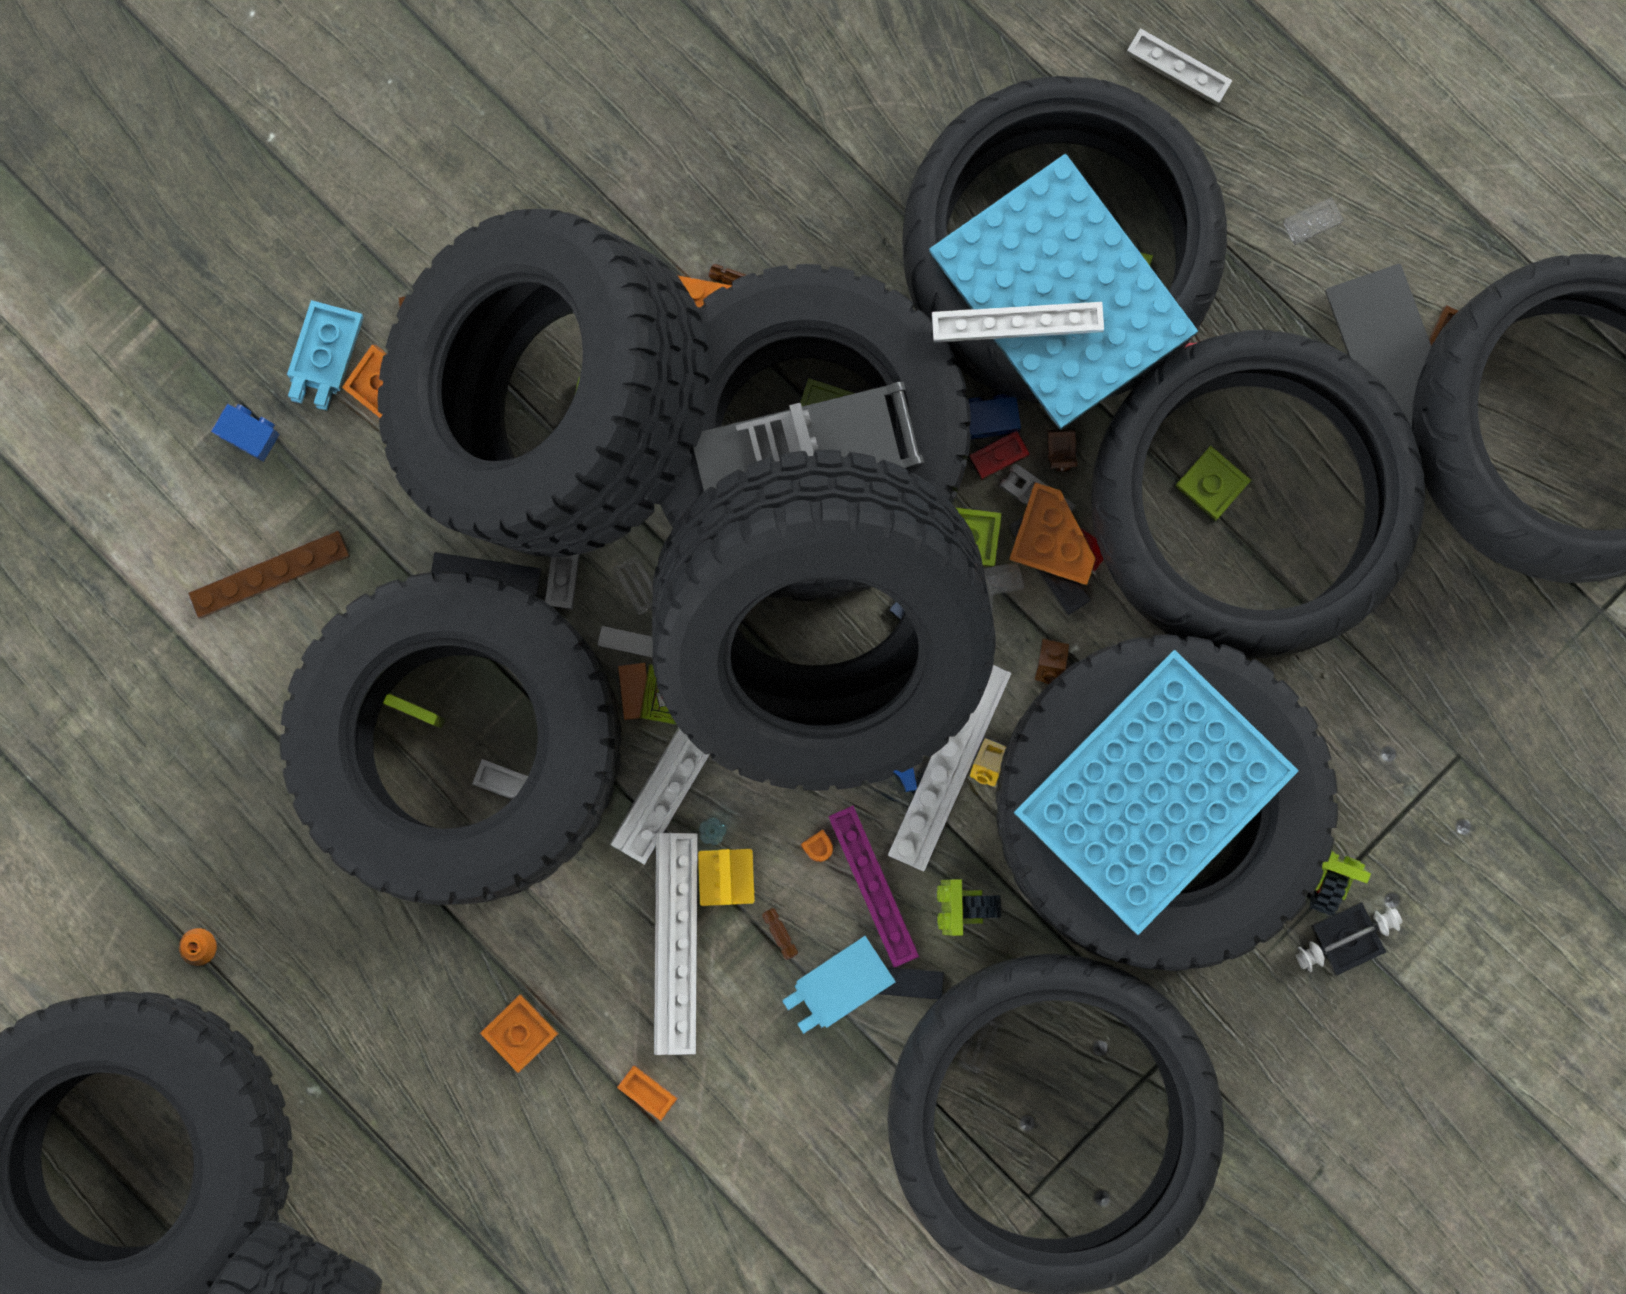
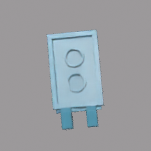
(323, 352)
(840, 985)

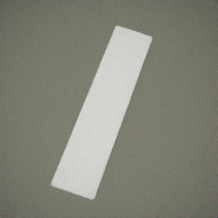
(626, 641)

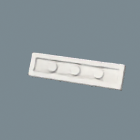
(1178, 67)

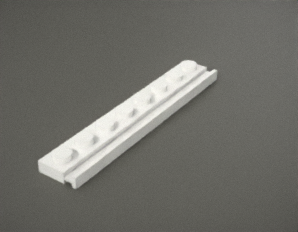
(944, 780)
(659, 797)
(675, 944)

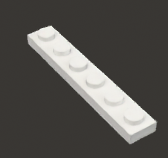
(1017, 322)

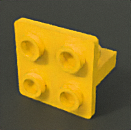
(726, 877)

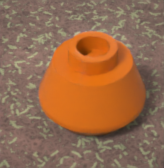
(205, 947)

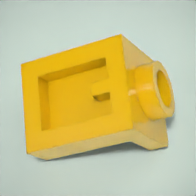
(988, 763)

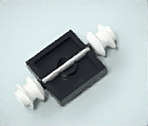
(1348, 938)

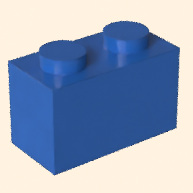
(993, 416)
(245, 432)

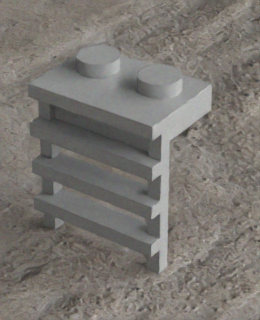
(795, 429)

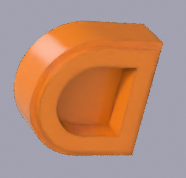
(818, 846)

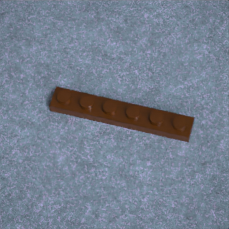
(269, 574)

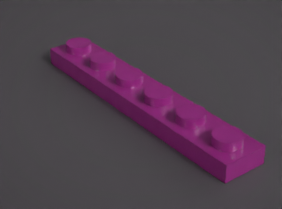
(873, 886)

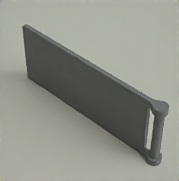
(1383, 330)
(845, 424)

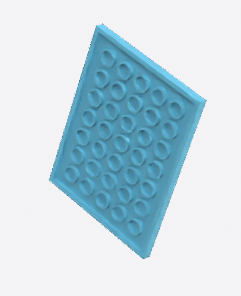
(1056, 247)
(1155, 792)

